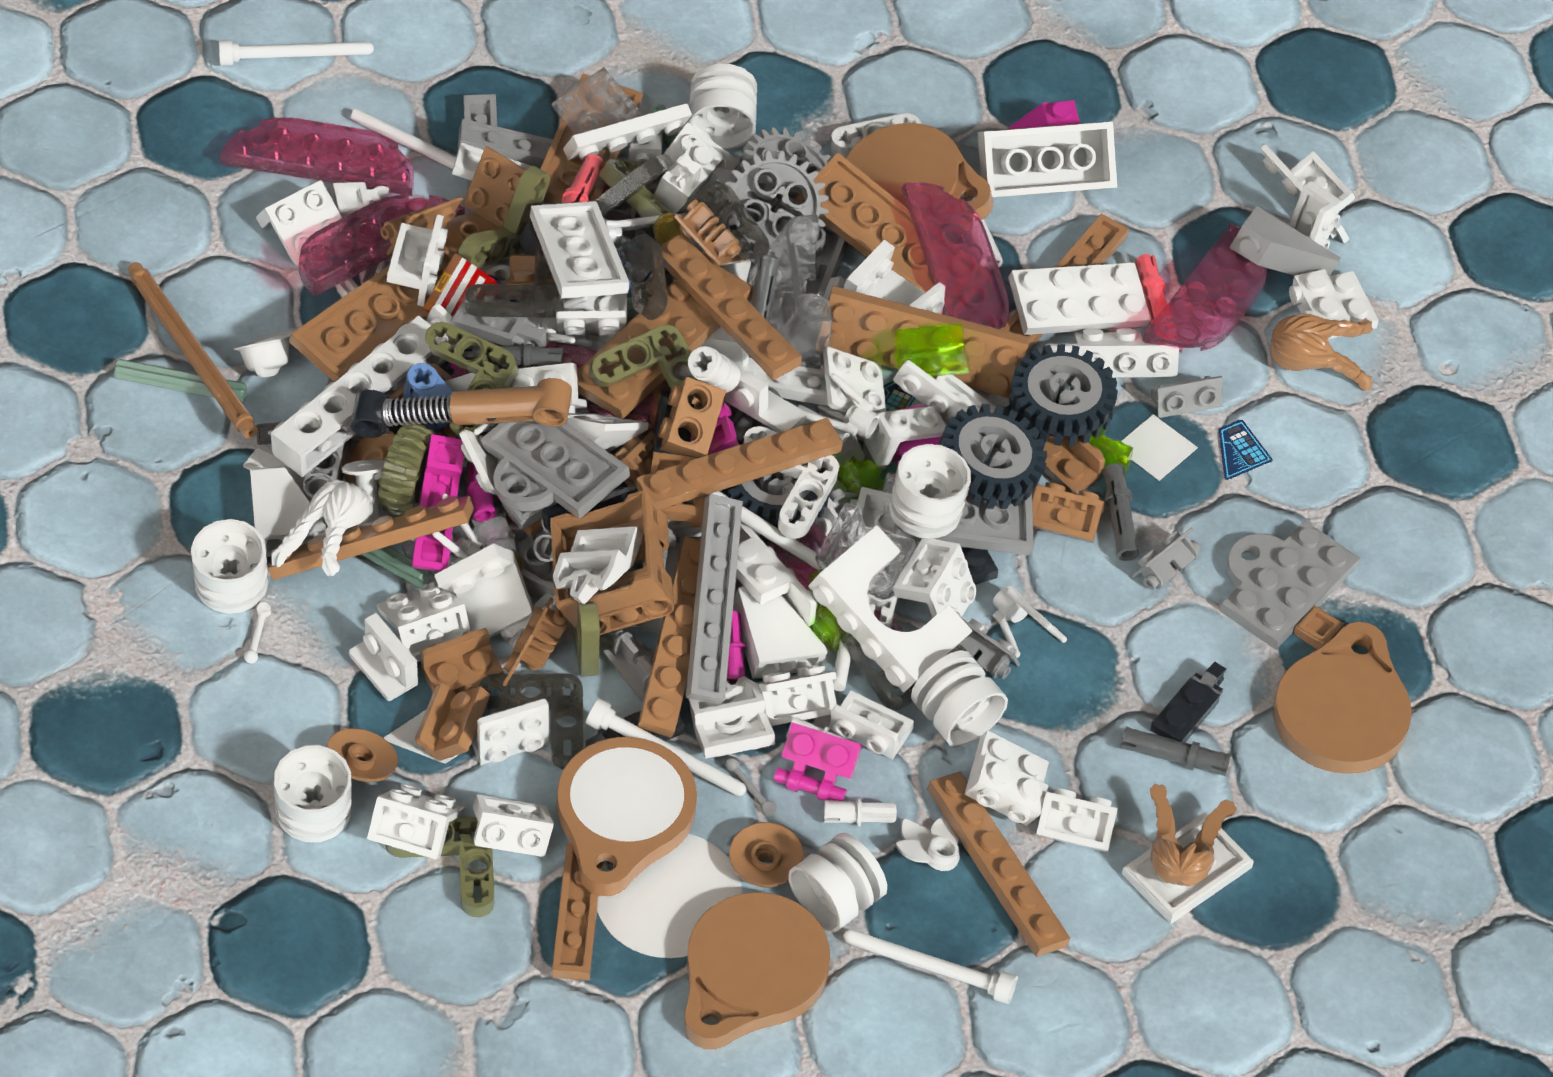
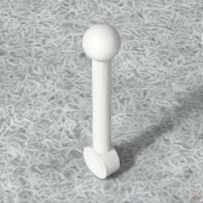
(263, 611)

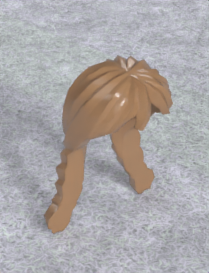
(1302, 344)
(1193, 862)

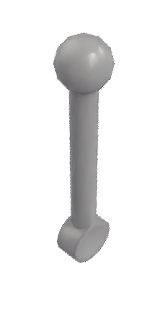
(838, 494)
(768, 807)

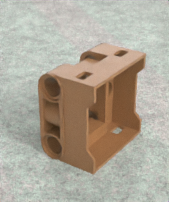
(637, 594)

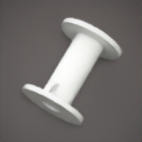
(366, 478)

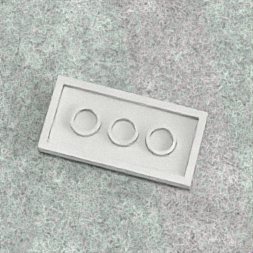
(579, 249)
(1079, 298)

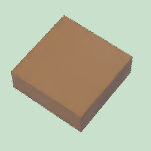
(1317, 628)

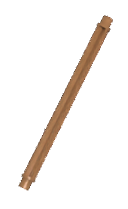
(193, 350)

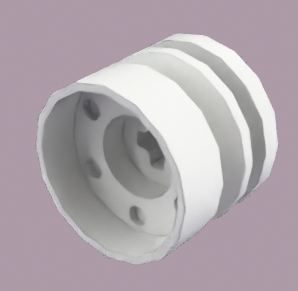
(724, 104)
(929, 491)
(230, 566)
(959, 698)
(313, 793)
(838, 881)

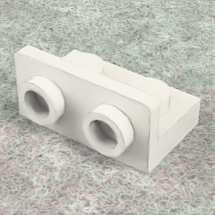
(385, 659)
(1077, 820)
(512, 825)

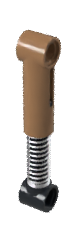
(544, 403)

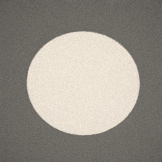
(669, 899)

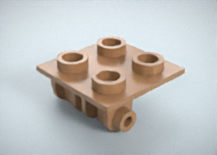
(493, 186)
(422, 218)
(718, 246)
(537, 639)

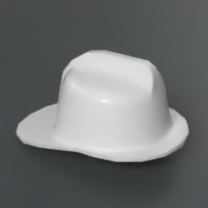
(267, 353)

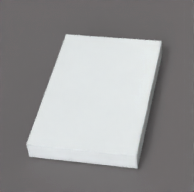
(1176, 900)

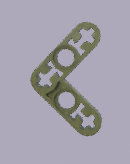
(643, 201)
(503, 242)
(653, 354)
(485, 372)
(587, 639)
(467, 853)

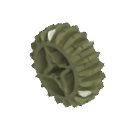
(404, 469)

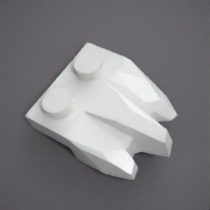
(596, 560)
(734, 724)

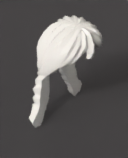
(341, 507)

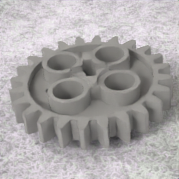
(790, 145)
(784, 176)

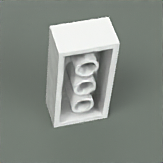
(1048, 159)

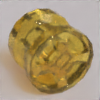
(671, 230)

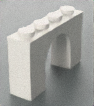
(900, 654)

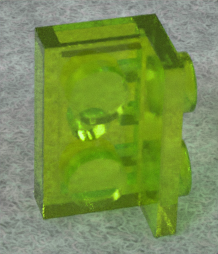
(933, 349)

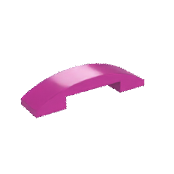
(440, 477)

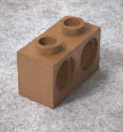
(699, 422)

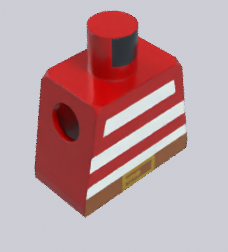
(453, 284)

